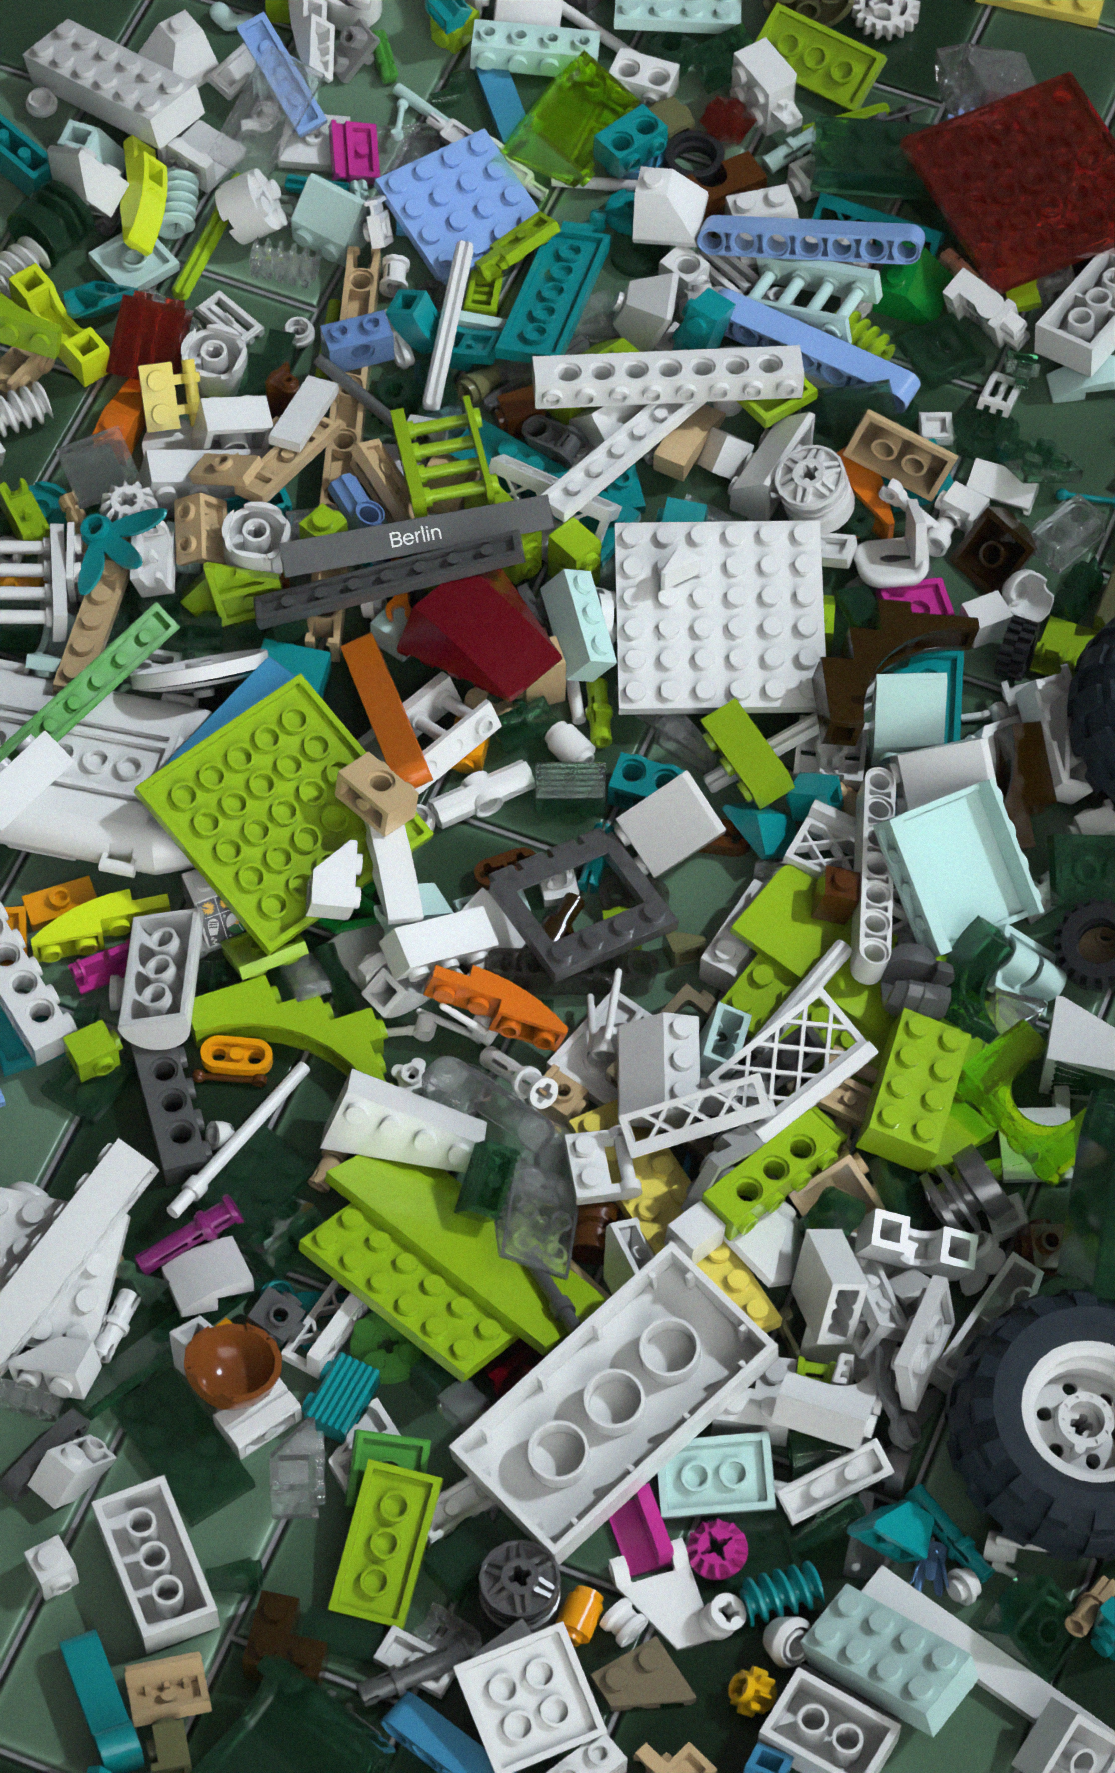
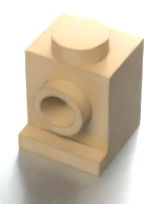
(574, 1100)

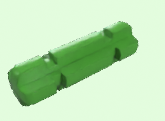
(384, 59)

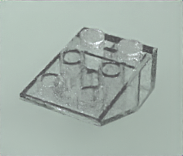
(979, 75)
(538, 1220)

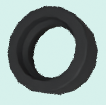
(700, 143)

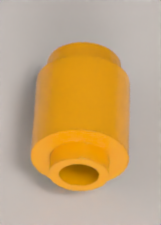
(581, 1614)

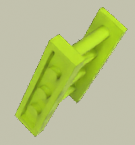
(418, 475)

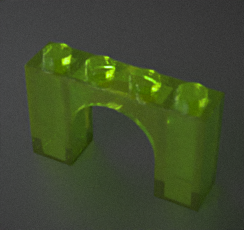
(988, 1083)

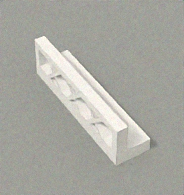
(538, 481)
(707, 1127)
(879, 1309)
(333, 1337)

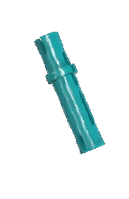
(959, 1546)

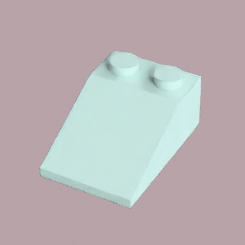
(906, 714)

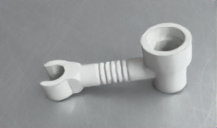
(938, 530)

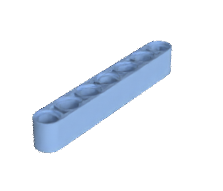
(824, 231)
(821, 353)

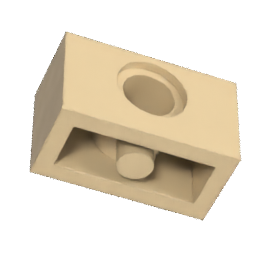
(376, 794)

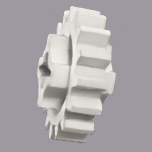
(886, 16)

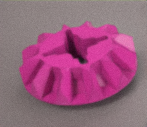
(710, 1564)

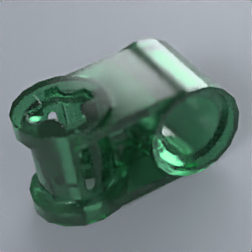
(834, 1211)

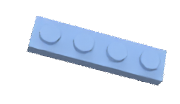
(257, 35)

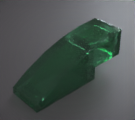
(278, 349)

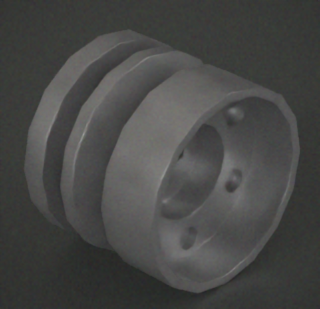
(966, 1191)
(505, 1601)

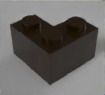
(275, 1634)

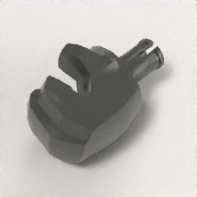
(916, 980)

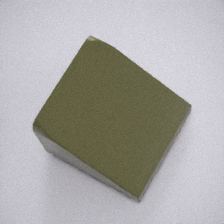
(683, 948)

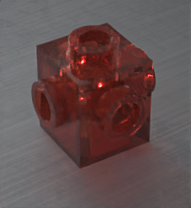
(727, 120)

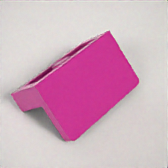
(642, 1534)

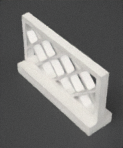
(835, 833)
(819, 1084)

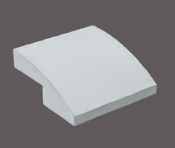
(529, 12)
(207, 1274)

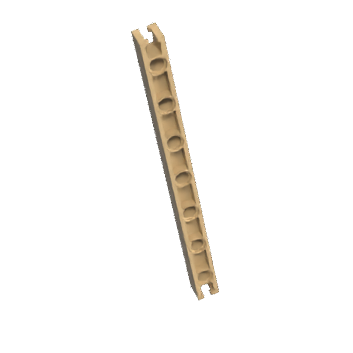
(358, 299)

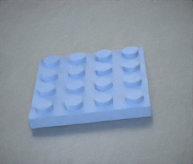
(456, 196)

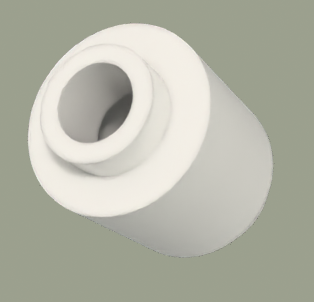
(569, 743)

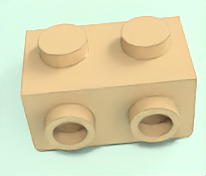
(167, 1688)

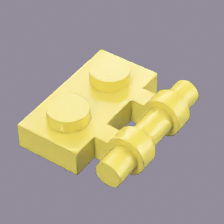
(159, 394)

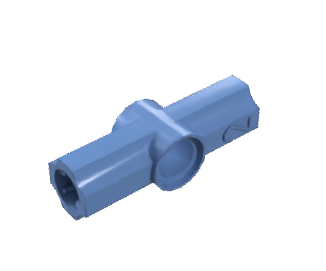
(356, 506)

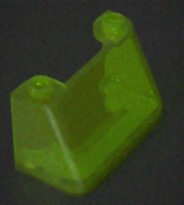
(562, 123)

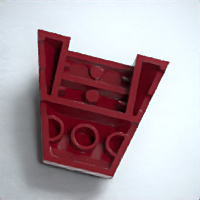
(480, 633)

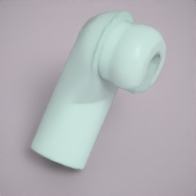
(226, 18)

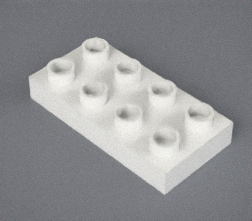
(614, 1402)

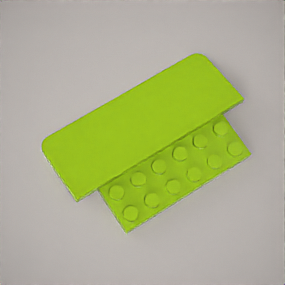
(788, 948)
(434, 1269)

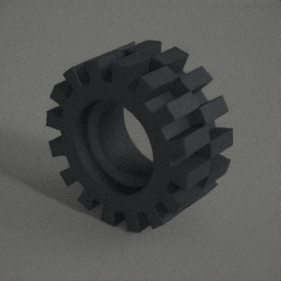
(1017, 648)

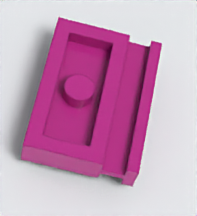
(354, 151)

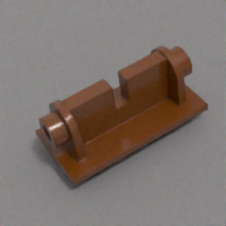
(280, 389)

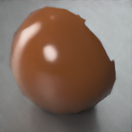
(232, 1365)

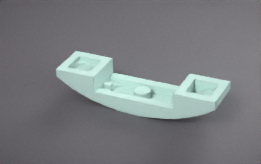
(1071, 385)

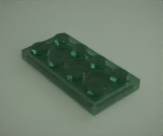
(182, 1445)

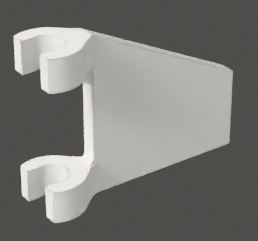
(667, 1599)

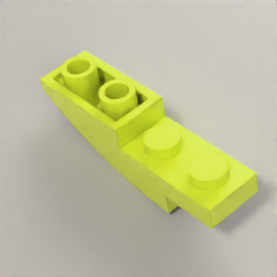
(145, 197)
(84, 926)

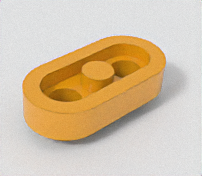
(237, 1054)

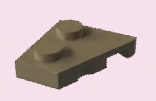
(642, 1679)

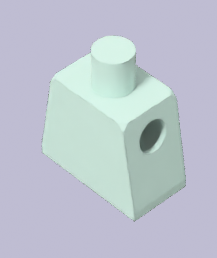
(714, 1053)

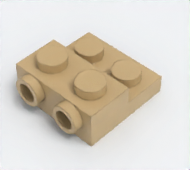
(846, 1174)

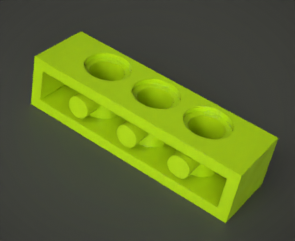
(805, 1136)

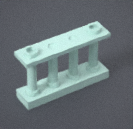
(825, 279)

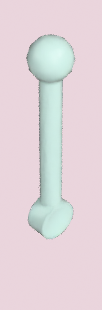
(397, 133)

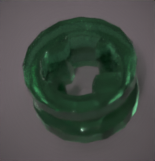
(86, 1014)

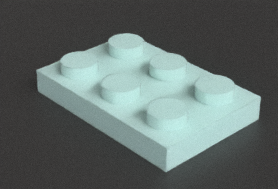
(719, 1477)

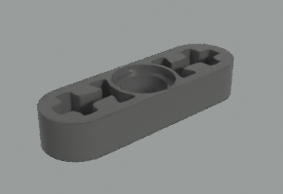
(66, 1429)

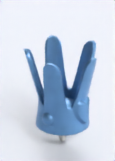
(932, 1568)

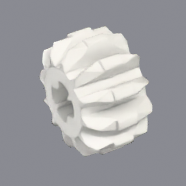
(126, 500)

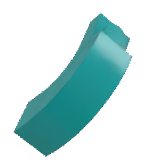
(418, 321)

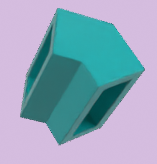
(448, 13)

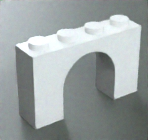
(829, 1410)

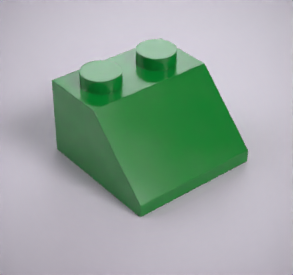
(914, 289)

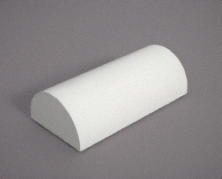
(161, 978)

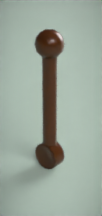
(257, 1080)

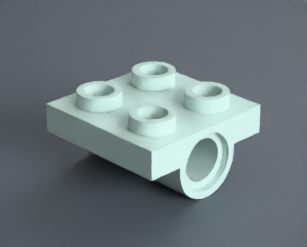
(1028, 969)

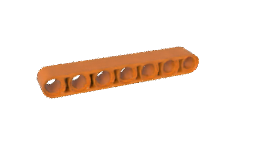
(386, 710)

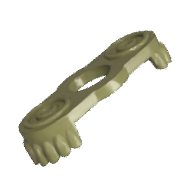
(787, 1338)

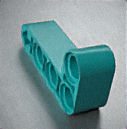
(101, 1703)

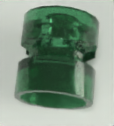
(809, 1453)

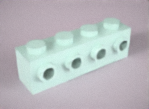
(529, 47)

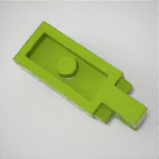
(516, 245)

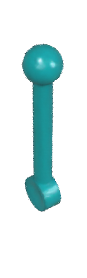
(1062, 494)

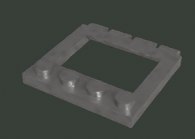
(596, 942)

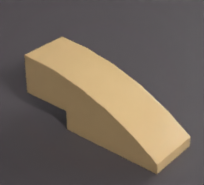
(685, 443)

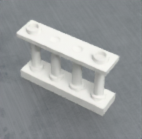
(53, 592)
(450, 746)

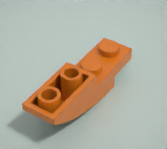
(511, 1008)

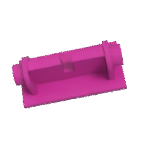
(96, 969)

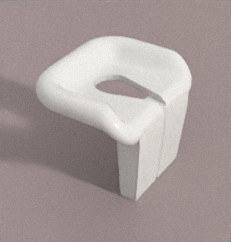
(900, 573)

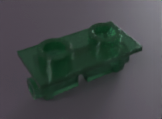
(1084, 582)

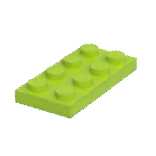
(823, 58)
(385, 1544)

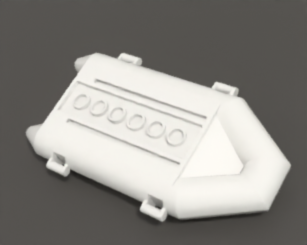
(93, 804)

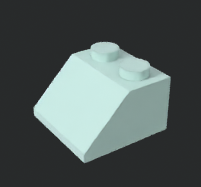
(328, 219)

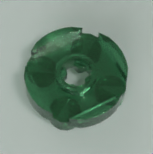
(975, 445)

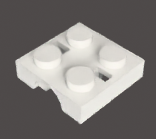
(830, 759)

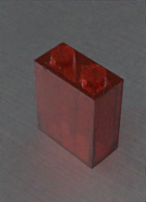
(148, 334)

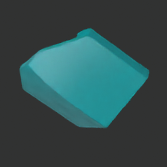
(95, 299)
(766, 830)

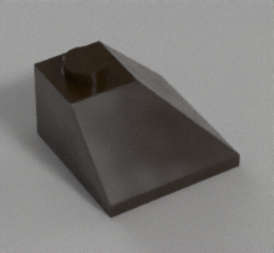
(994, 549)

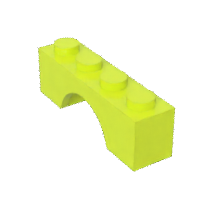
(80, 349)

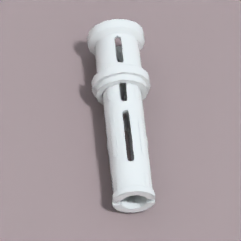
(497, 1062)

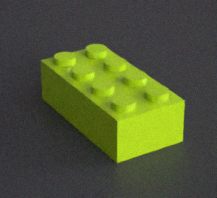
(913, 1090)

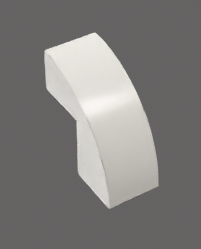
(394, 997)

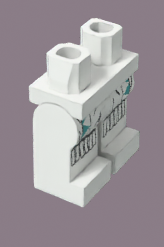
(986, 307)

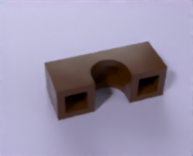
(737, 176)

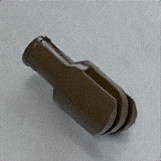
(561, 922)

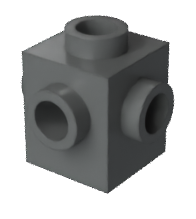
(281, 1305)

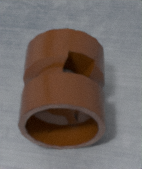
(591, 1231)

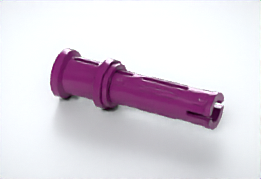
(204, 1226)

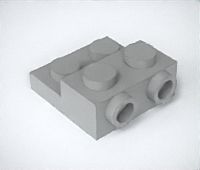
(729, 1152)

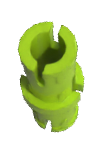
(599, 713)

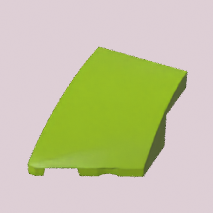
(962, 1128)

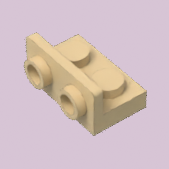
(21, 369)
(199, 529)

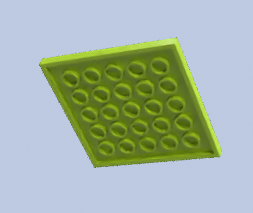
(263, 811)

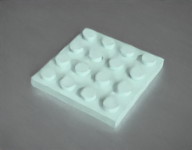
(677, 15)

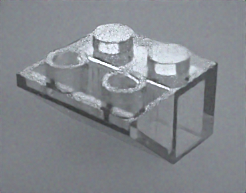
(298, 1473)

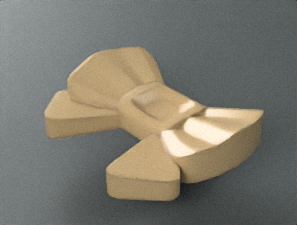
(477, 696)

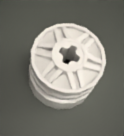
(815, 487)

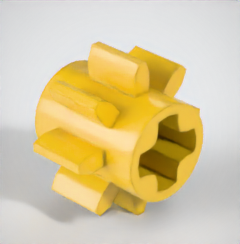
(752, 1691)

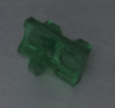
(195, 633)
(525, 723)

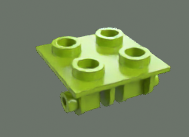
(1060, 645)

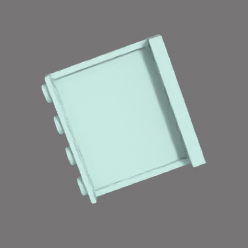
(958, 863)

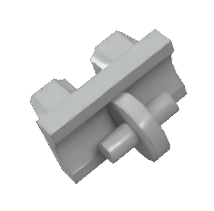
(354, 50)

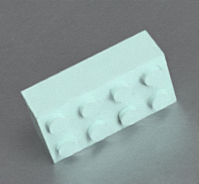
(890, 1660)

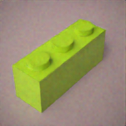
(746, 754)

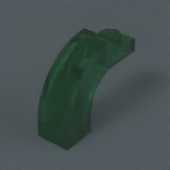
(975, 959)

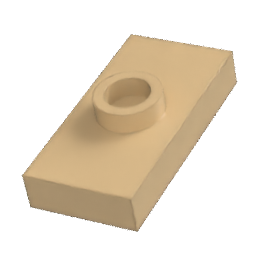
(225, 469)

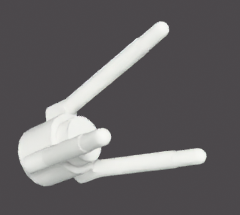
(476, 1030)
(604, 1042)
(1001, 1549)

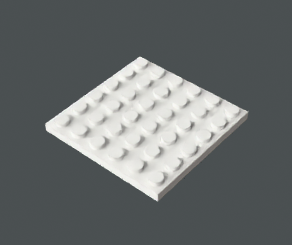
(733, 630)

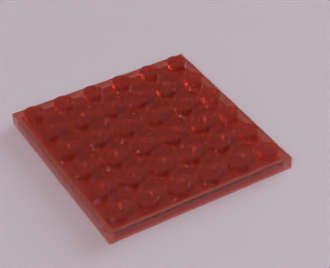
(1023, 181)

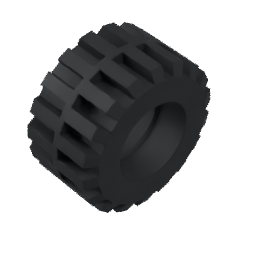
(1067, 944)

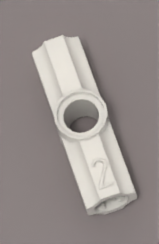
(482, 794)

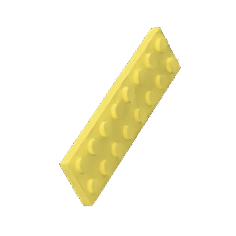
(660, 1203)

